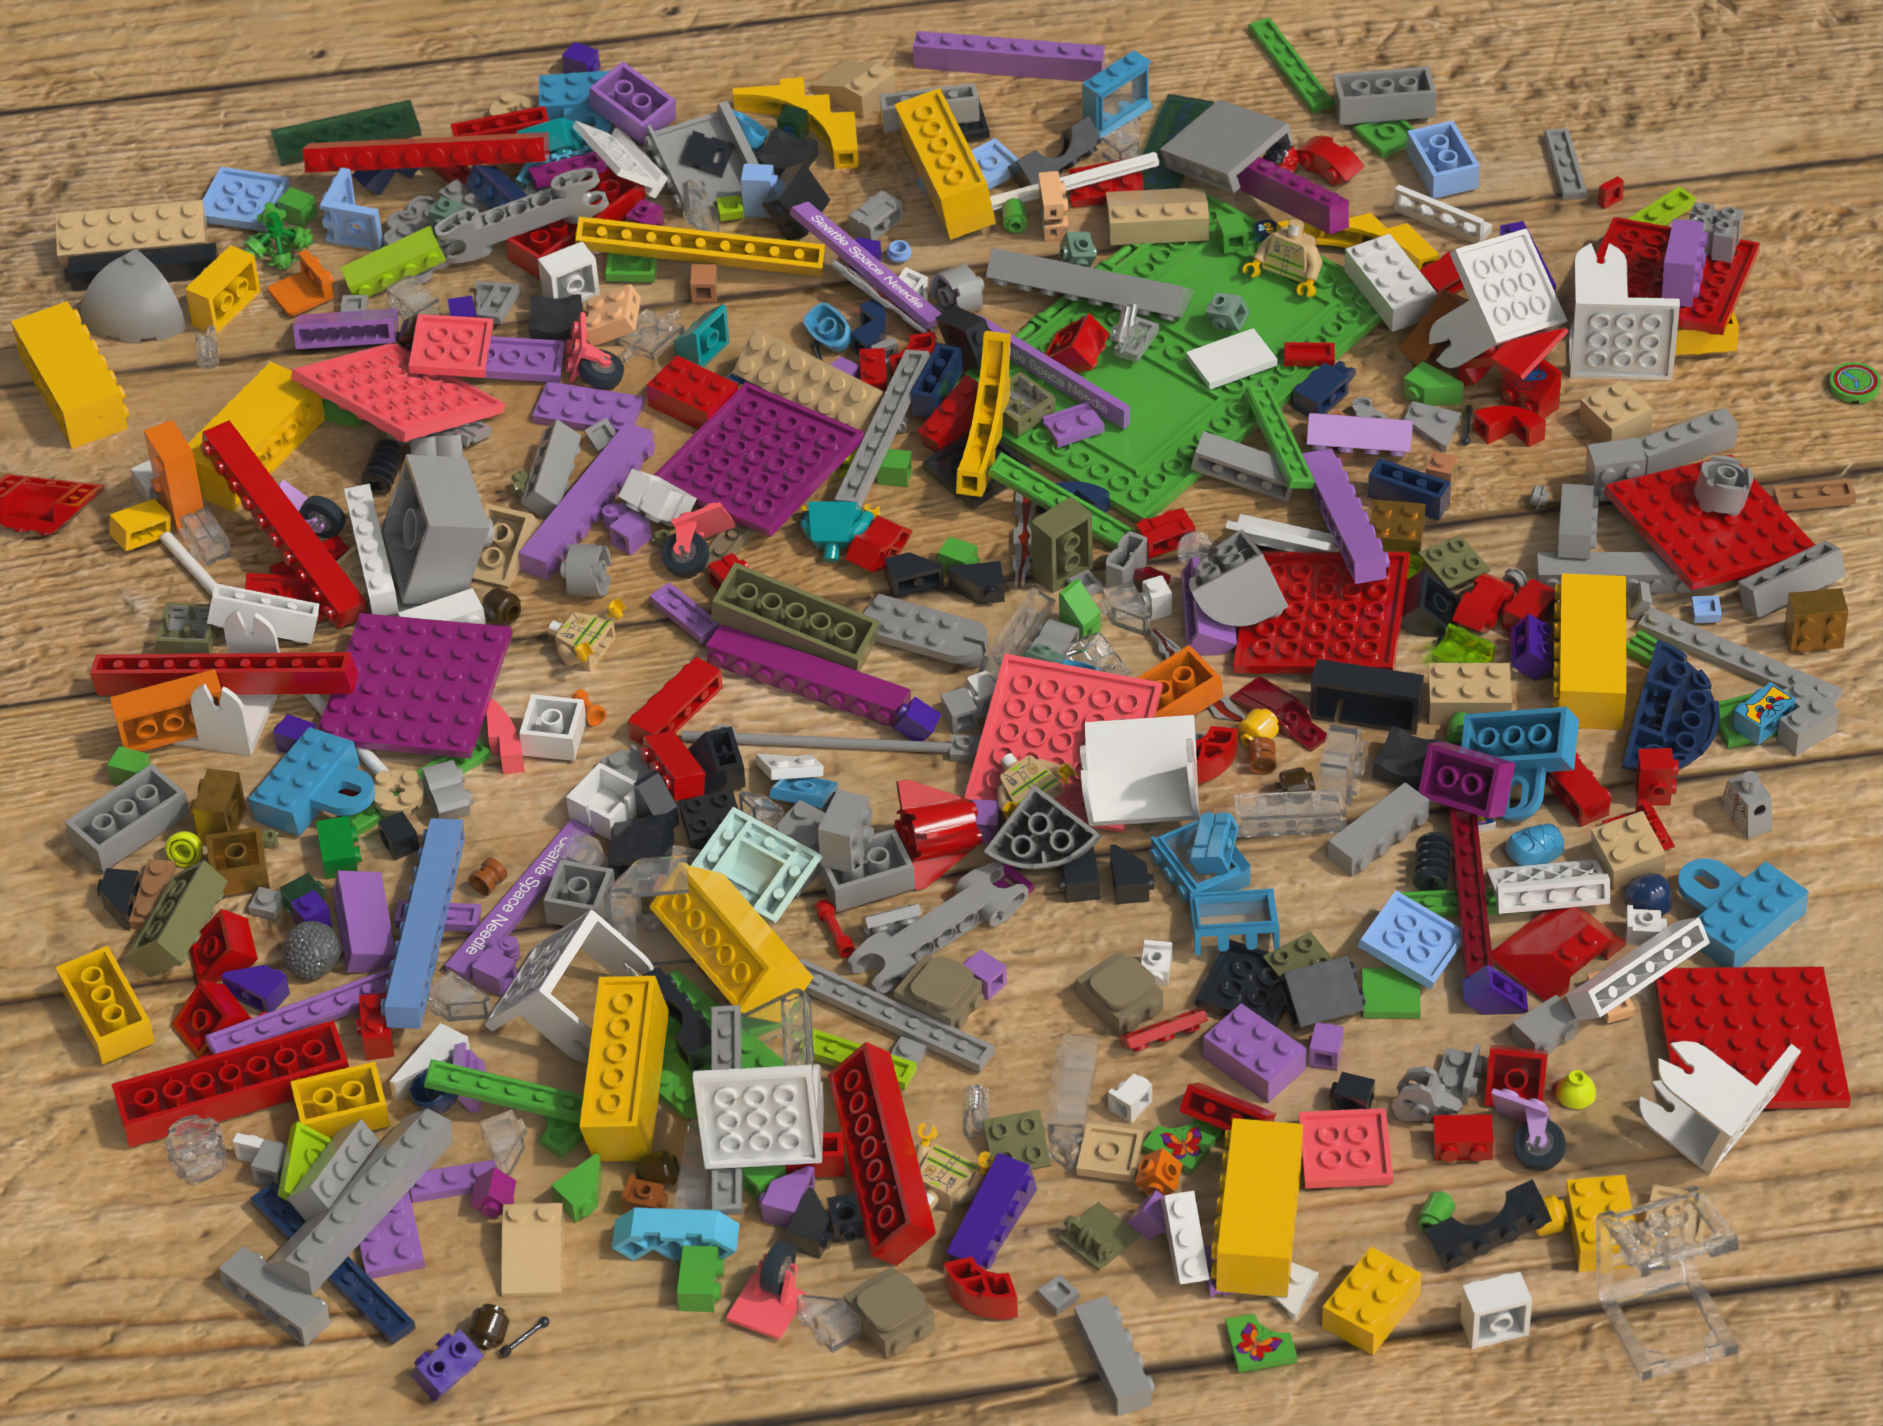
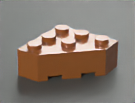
(1417, 343)

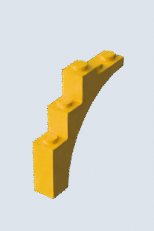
(833, 129)
(1368, 227)
(988, 415)

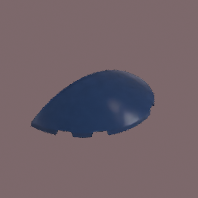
(1672, 709)

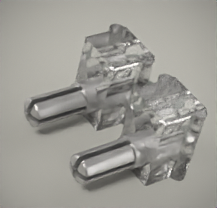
(1126, 330)

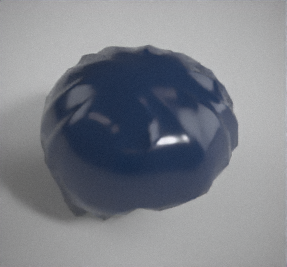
(1649, 892)
(429, 1098)

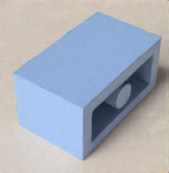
(756, 184)

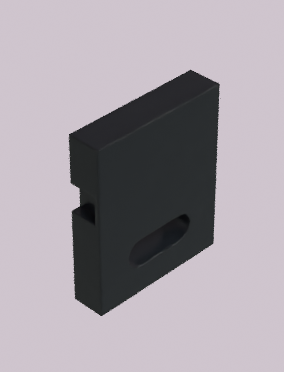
(702, 152)

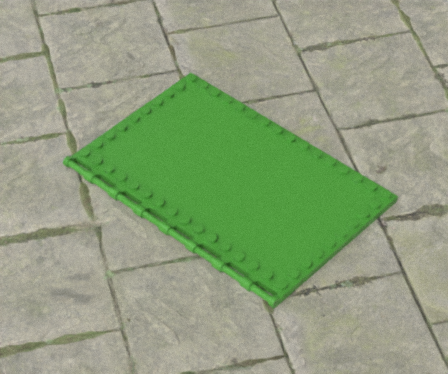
(1167, 399)

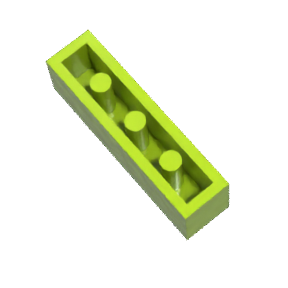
(394, 262)

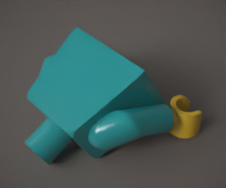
(835, 524)

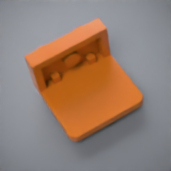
(304, 288)

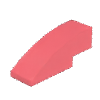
(504, 739)

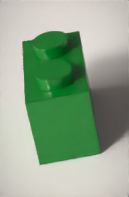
(337, 846)

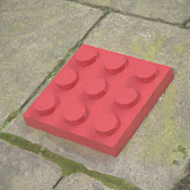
(451, 345)
(1346, 1148)

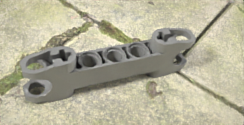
(479, 231)
(974, 903)

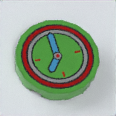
(1855, 382)

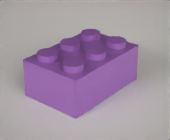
(632, 102)
(1684, 261)
(1254, 1053)

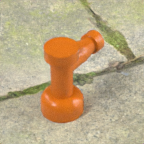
(594, 713)

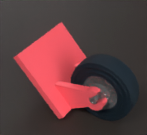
(596, 365)
(686, 550)
(770, 1295)

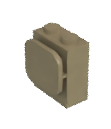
(941, 990)
(1120, 993)
(891, 1311)

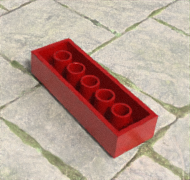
(530, 246)

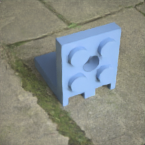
(342, 212)

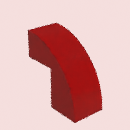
(1499, 421)

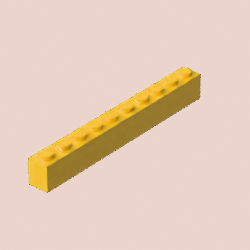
(701, 246)

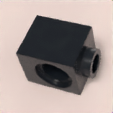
(398, 835)
(1352, 1092)
(845, 1217)

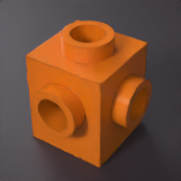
(1158, 1172)

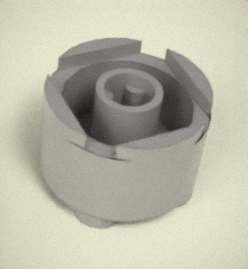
(957, 287)
(1723, 485)
(586, 570)

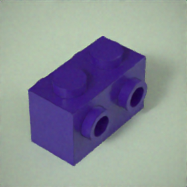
(1532, 647)
(446, 1365)

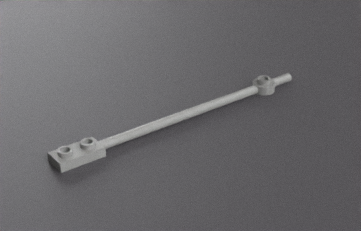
(961, 749)

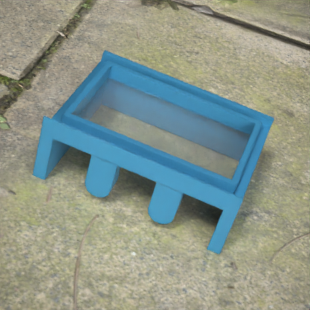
(1117, 93)
(1171, 855)
(1234, 914)

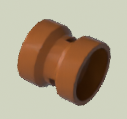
(1262, 755)
(489, 875)

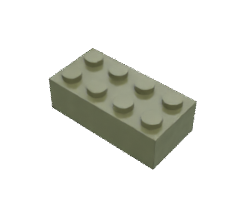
(177, 919)

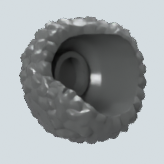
(311, 950)

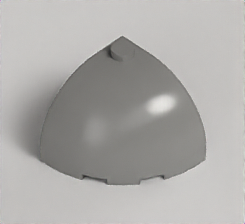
(132, 302)
(1237, 584)
(1041, 834)

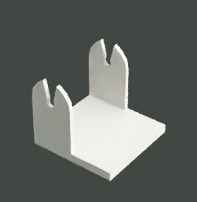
(1506, 296)
(1618, 333)
(241, 718)
(1140, 771)
(531, 987)
(1711, 1104)
(760, 1116)

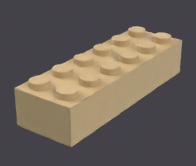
(130, 229)
(807, 380)

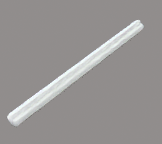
(1082, 178)

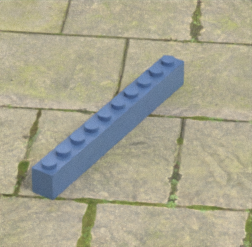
(424, 924)

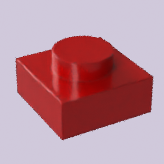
(1610, 192)

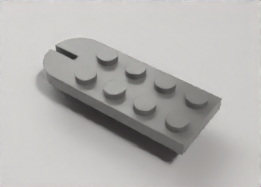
(929, 631)

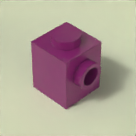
(646, 213)
(492, 1192)

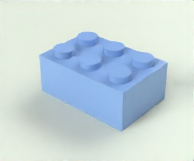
(1443, 159)

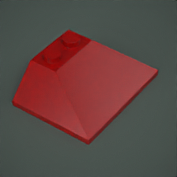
(1513, 358)
(42, 502)
(1555, 948)

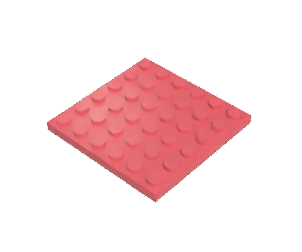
(383, 392)
(1043, 713)

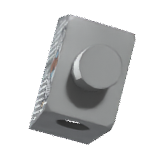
(1748, 804)

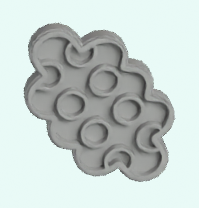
(409, 221)

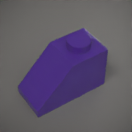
(258, 987)
(1494, 993)

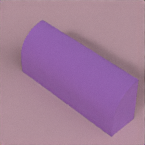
(346, 328)
(1201, 631)
(363, 921)

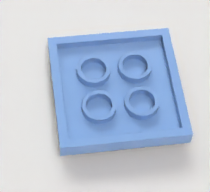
(240, 196)
(1412, 940)

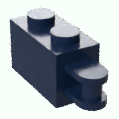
(1323, 389)

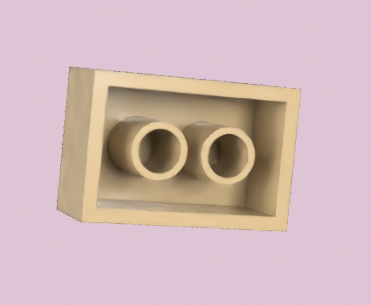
(1467, 689)

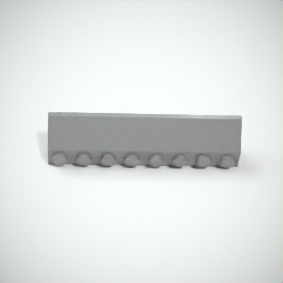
(1087, 282)
(366, 1199)

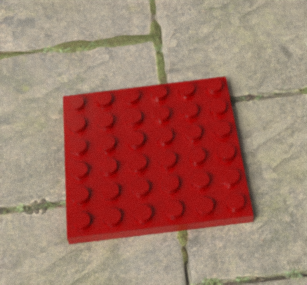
(1645, 254)
(1702, 544)
(1326, 616)
(1750, 1022)

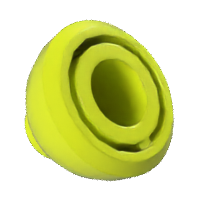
(184, 849)
(1576, 1090)

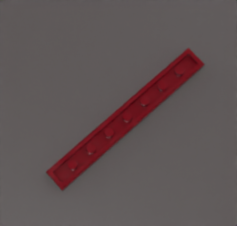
(1470, 891)

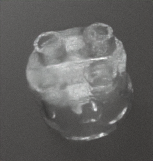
(196, 1149)

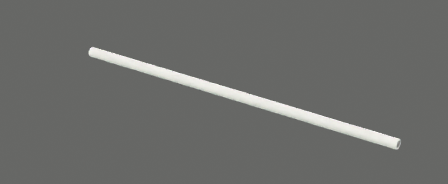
(207, 583)

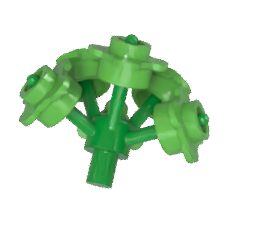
(291, 237)

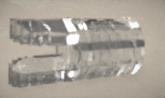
(207, 348)
(975, 1110)

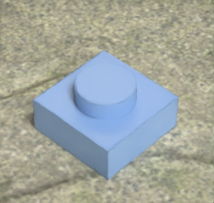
(1706, 609)

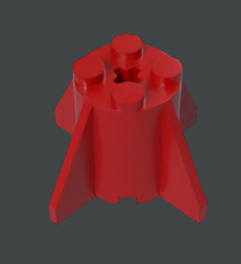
(934, 829)

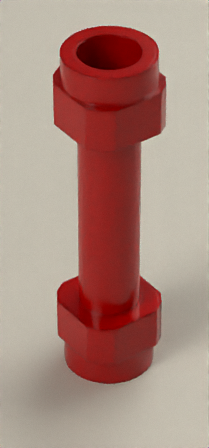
(843, 943)

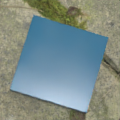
(809, 790)

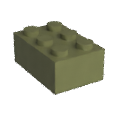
(1061, 544)

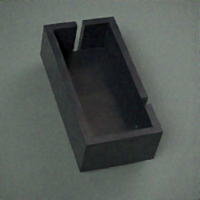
(1370, 695)

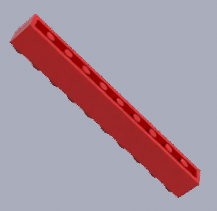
(426, 152)
(283, 524)
(236, 671)

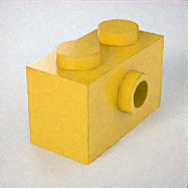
(139, 524)

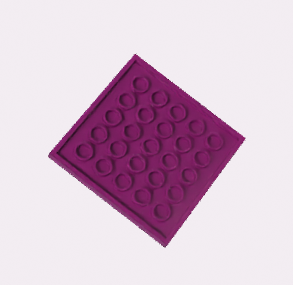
(760, 457)
(418, 685)

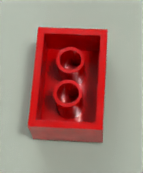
(688, 392)

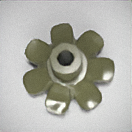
(520, 479)

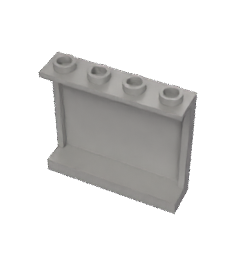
(1223, 144)
(670, 145)

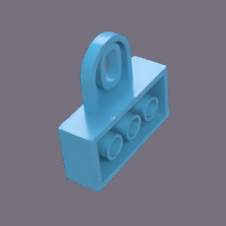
(570, 98)
(1531, 738)
(310, 782)
(1741, 911)

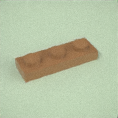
(1814, 494)
(154, 881)

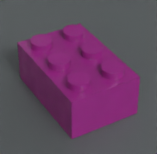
(1466, 779)

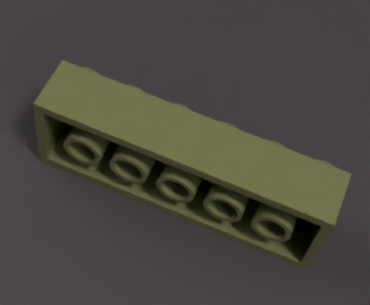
(794, 618)

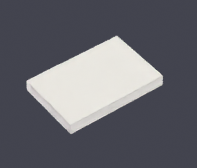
(1231, 358)

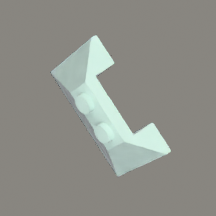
(758, 862)

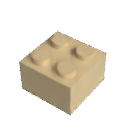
(1615, 413)
(1627, 849)

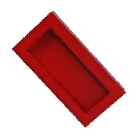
(1309, 353)

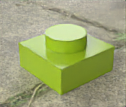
(730, 208)

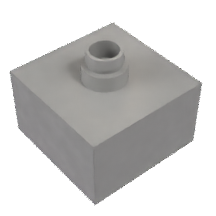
(435, 528)

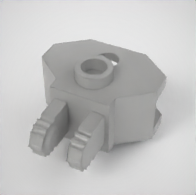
(1425, 1098)

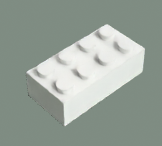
(1389, 281)

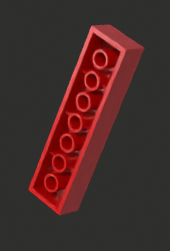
(226, 1082)
(881, 1154)

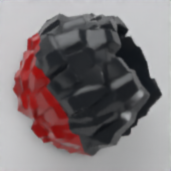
(1282, 155)

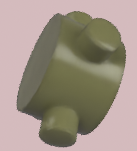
(661, 537)
(270, 838)

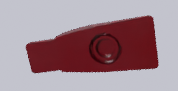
(1292, 714)

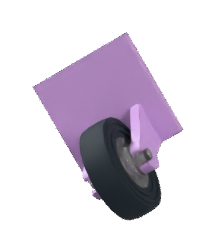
(319, 512)
(1538, 1141)

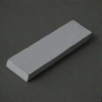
(1565, 164)

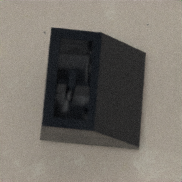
(720, 759)

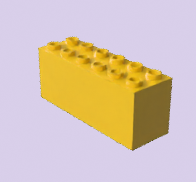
(945, 163)
(70, 374)
(273, 419)
(1591, 649)
(730, 940)
(624, 1068)
(1257, 1207)

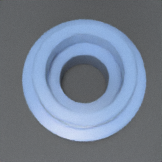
(899, 251)

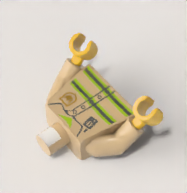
(1290, 255)
(586, 636)
(1024, 774)
(948, 1176)

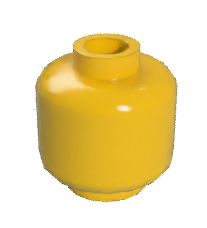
(1258, 724)
(1558, 1213)

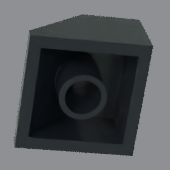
(1428, 606)

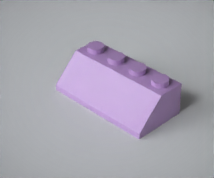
(1359, 432)

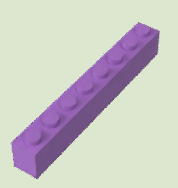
(1007, 56)
(585, 501)
(1345, 518)

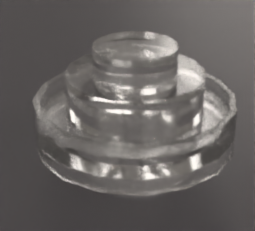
(1196, 545)

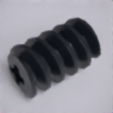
(383, 466)
(1431, 862)

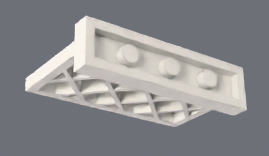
(623, 157)
(1283, 535)
(1548, 887)

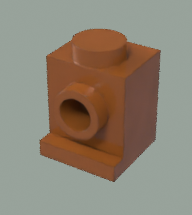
(643, 1195)

